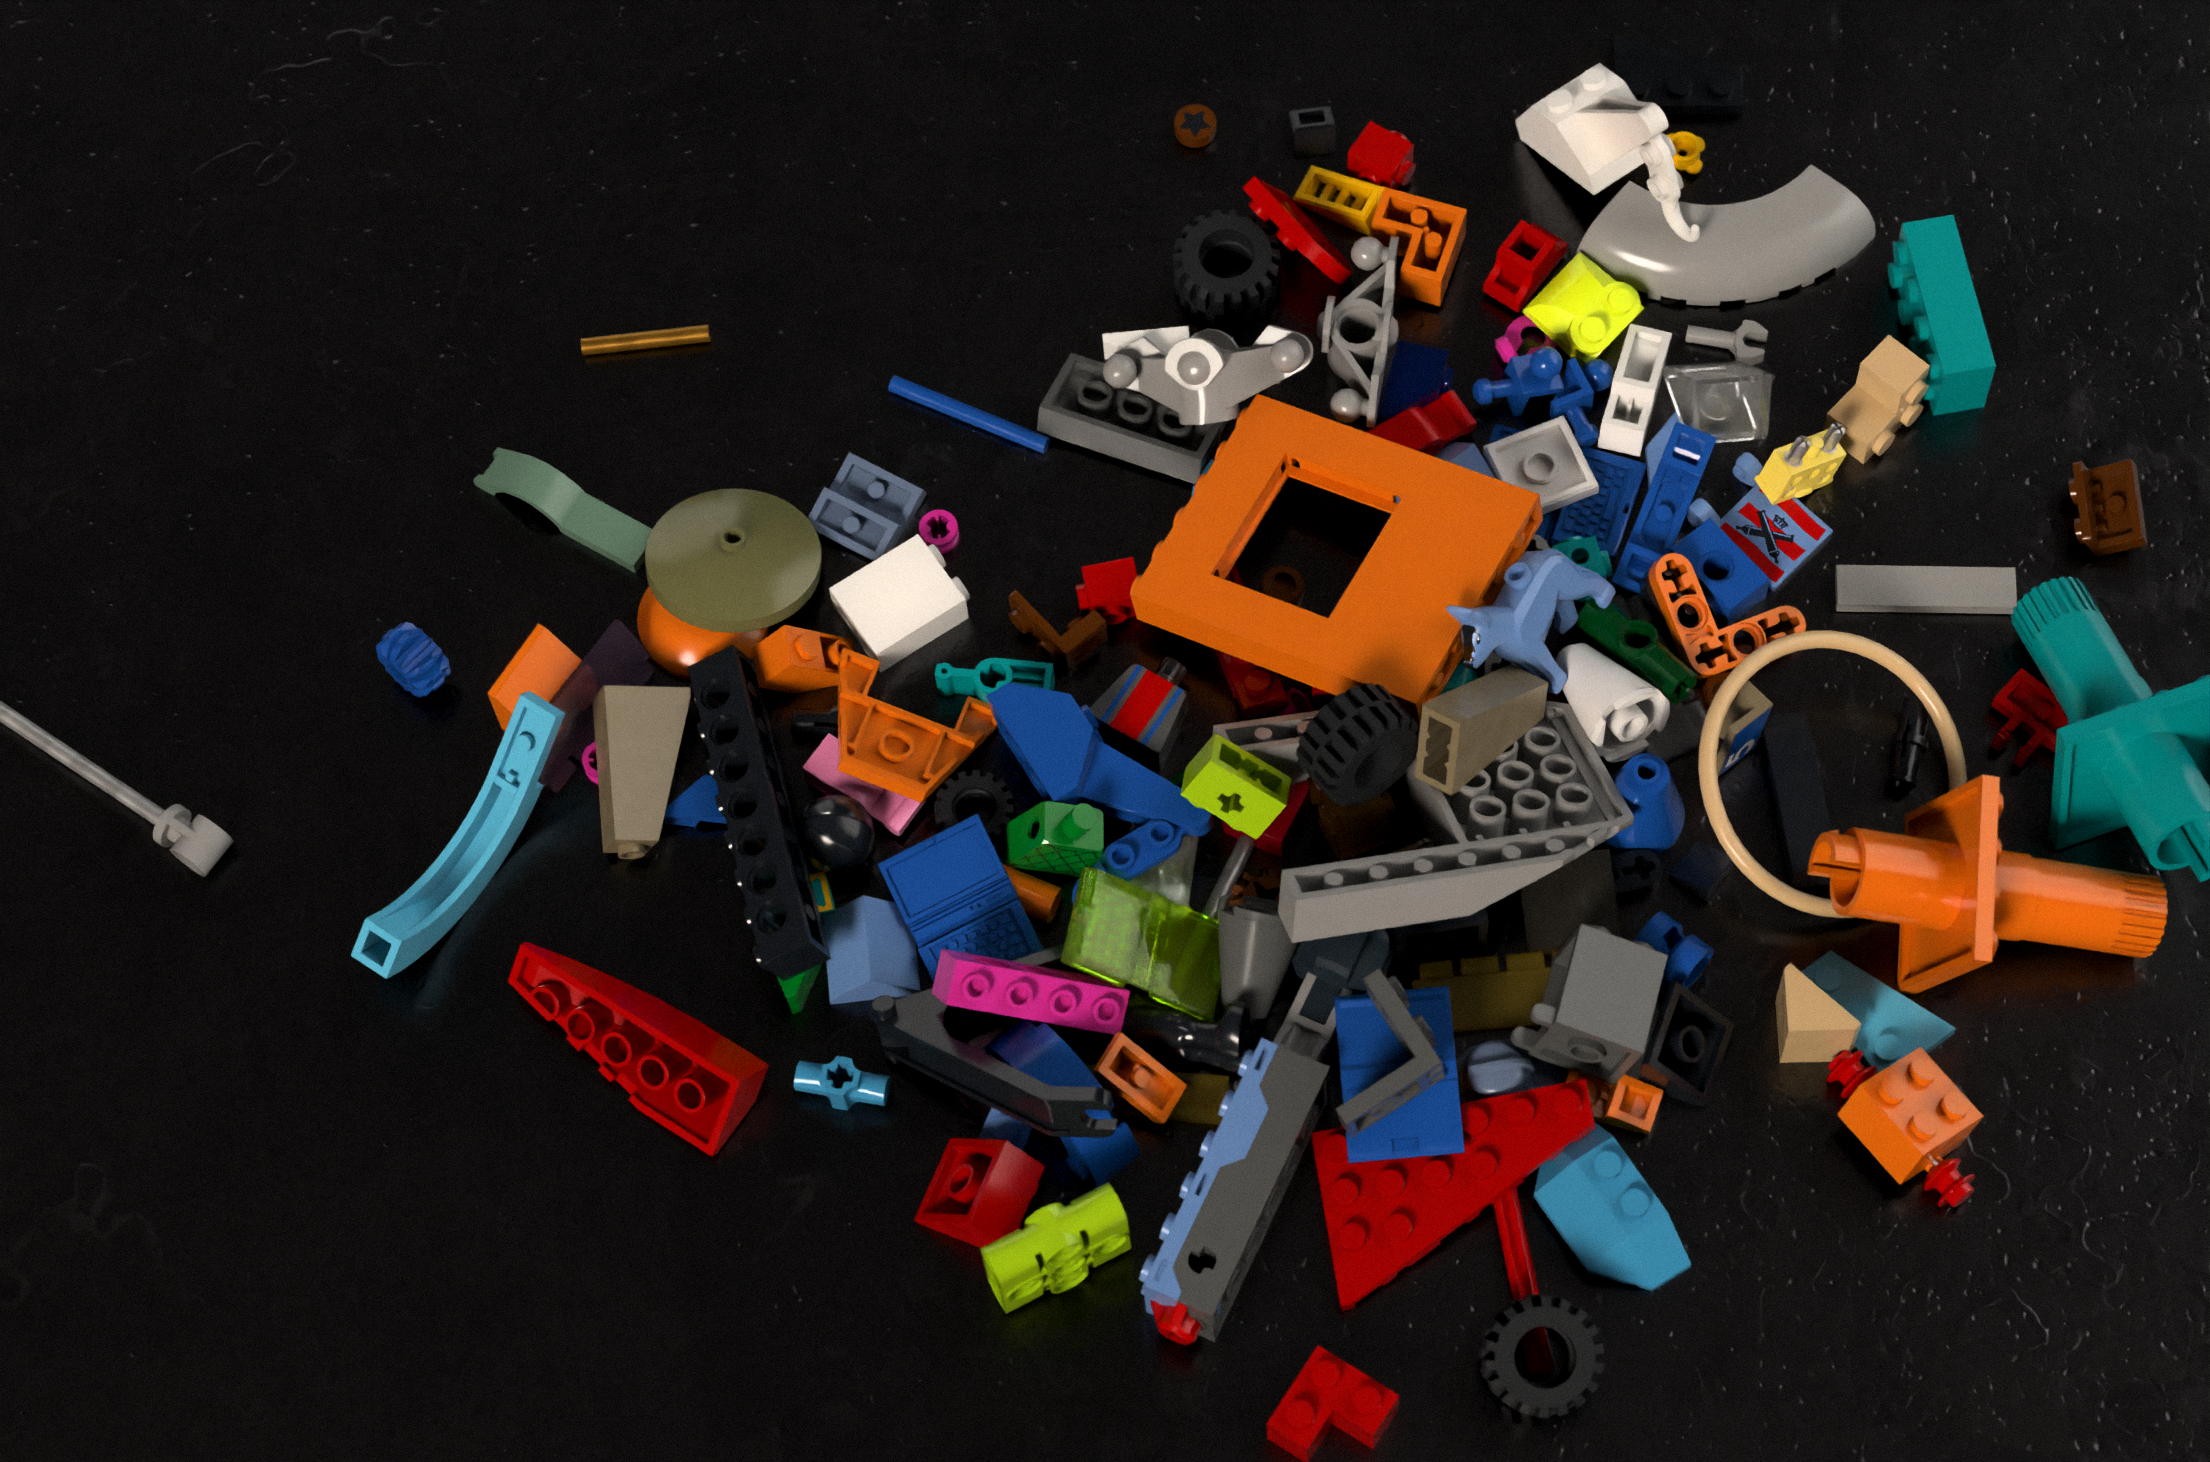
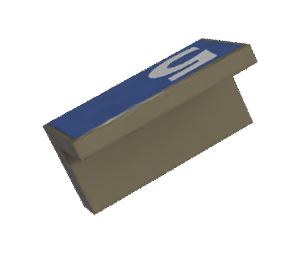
(1742, 726)

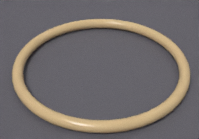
(1719, 707)

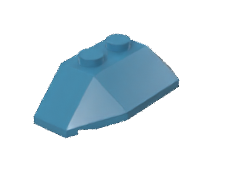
(1610, 1214)

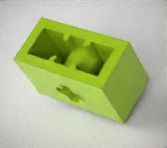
(1235, 786)

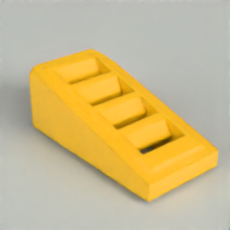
(1357, 217)

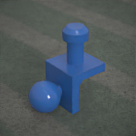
(1523, 378)
(1578, 395)

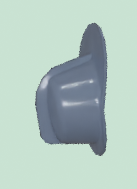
(1501, 1069)

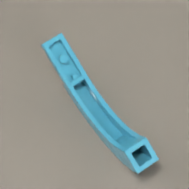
(476, 851)

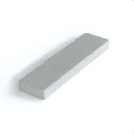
(1925, 589)

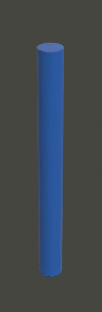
(969, 414)

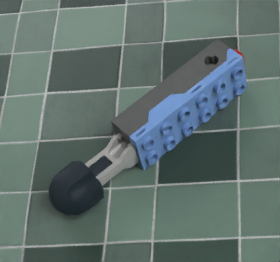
(1255, 1146)

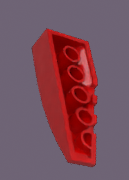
(659, 1055)

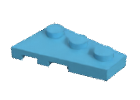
(1889, 1020)

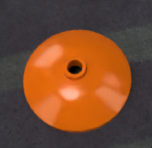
(678, 645)

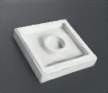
(1544, 462)

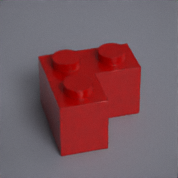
(1329, 1395)

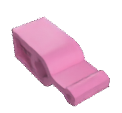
(883, 805)

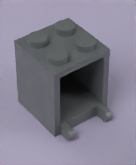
(1595, 1004)

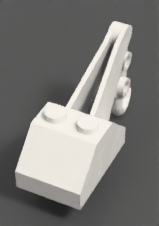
(1602, 133)

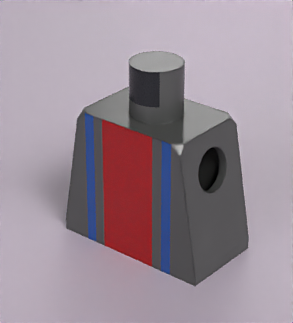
(1144, 711)

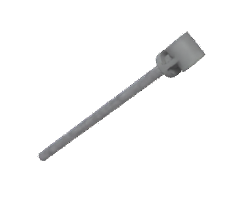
(194, 843)

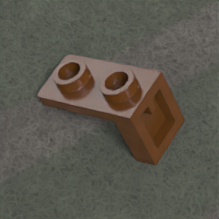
(1078, 639)

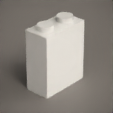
(900, 601)

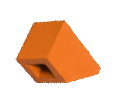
(798, 659)

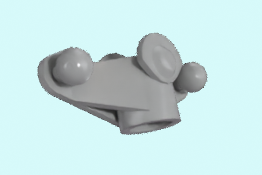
(1361, 317)
(1208, 372)

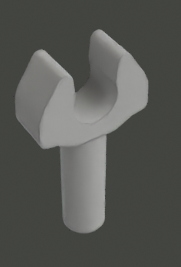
(1733, 340)

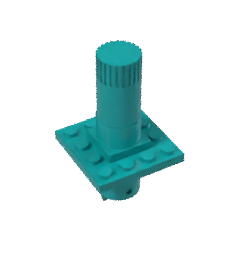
(2124, 749)

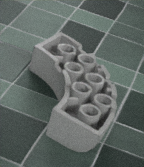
(1742, 247)

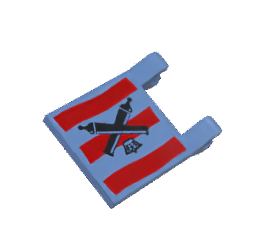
(1771, 535)

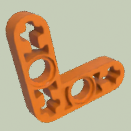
(1706, 632)

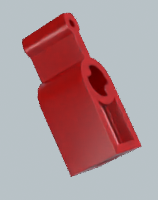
(1428, 427)

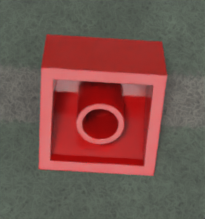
(979, 1190)

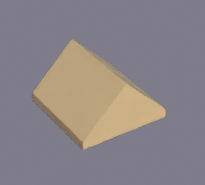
(1810, 1021)

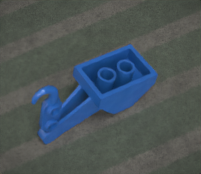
(1073, 765)

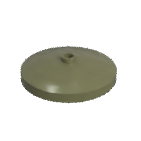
(733, 560)

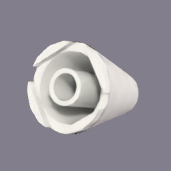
(1611, 702)

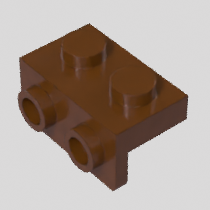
(2108, 507)

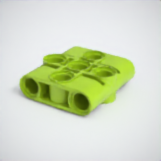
(1056, 1247)

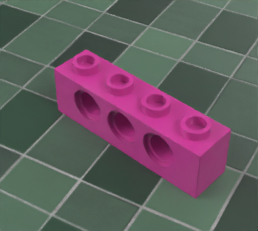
(1029, 992)

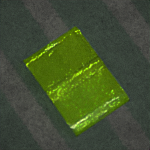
(1144, 941)

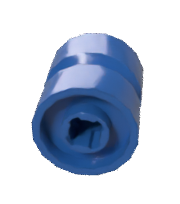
(1686, 955)

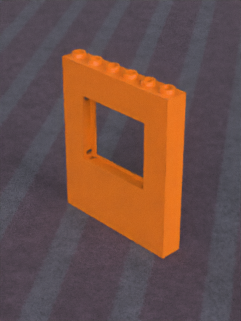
(1391, 626)

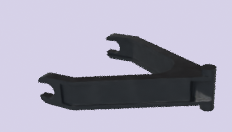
(926, 1037)

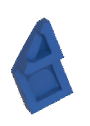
(695, 805)

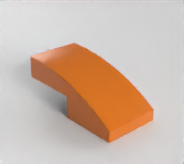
(1625, 1105)

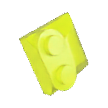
(1584, 309)

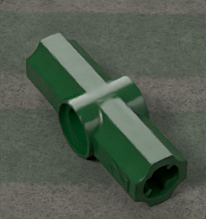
(1637, 649)

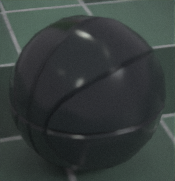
(835, 833)

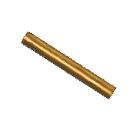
(645, 339)

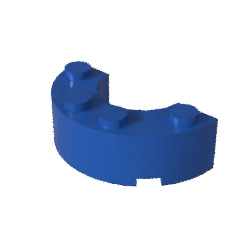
(1050, 1060)

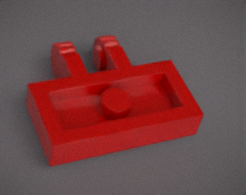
(2031, 708)

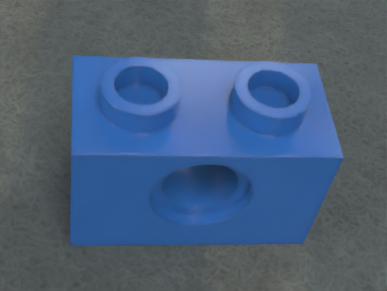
(1744, 582)

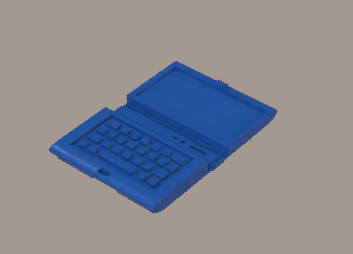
(1598, 514)
(959, 897)
(1371, 1051)

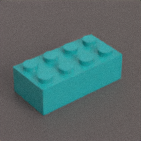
(1942, 314)

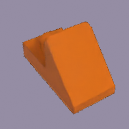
(1138, 1079)

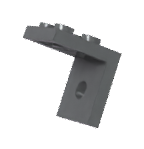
(1409, 1079)

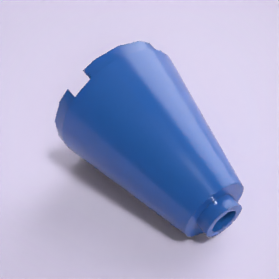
(1654, 804)

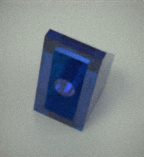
(1415, 379)

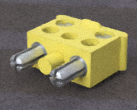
(1802, 465)

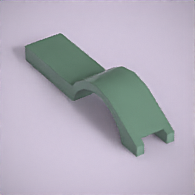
(567, 506)

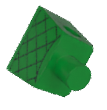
(1063, 841)

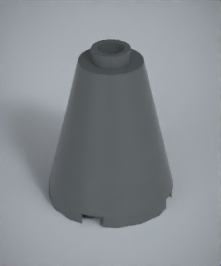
(1252, 953)

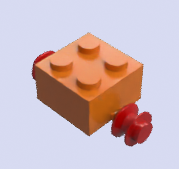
(1908, 1119)

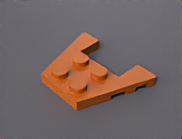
(895, 745)

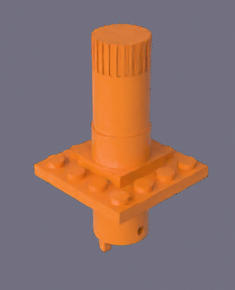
(1963, 892)

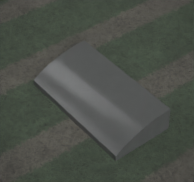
(1124, 423)

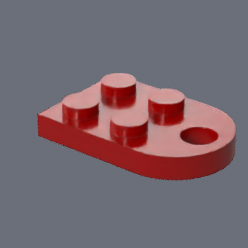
(1297, 229)

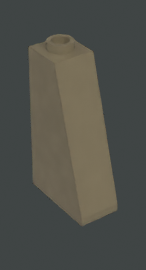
(1475, 725)
(636, 760)

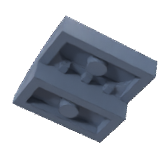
(866, 508)

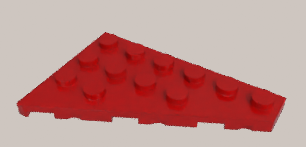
(1400, 1209)

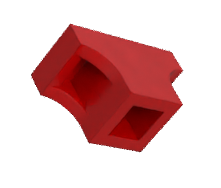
(1523, 264)

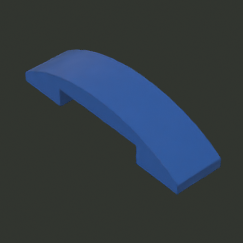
(1665, 504)

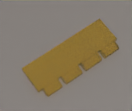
(1486, 997)

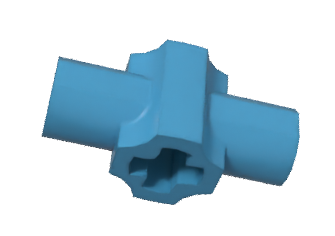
(822, 1079)

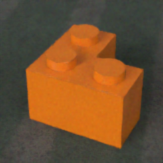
(1428, 241)

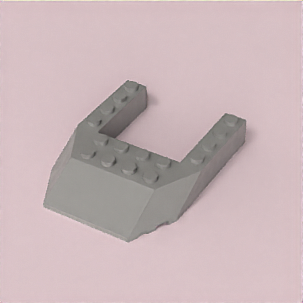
(1495, 835)

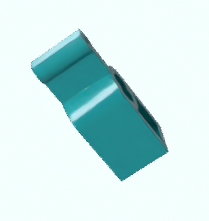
(999, 670)

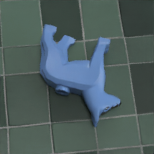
(1520, 618)

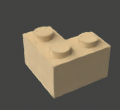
(1883, 399)

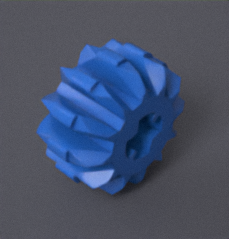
(413, 659)

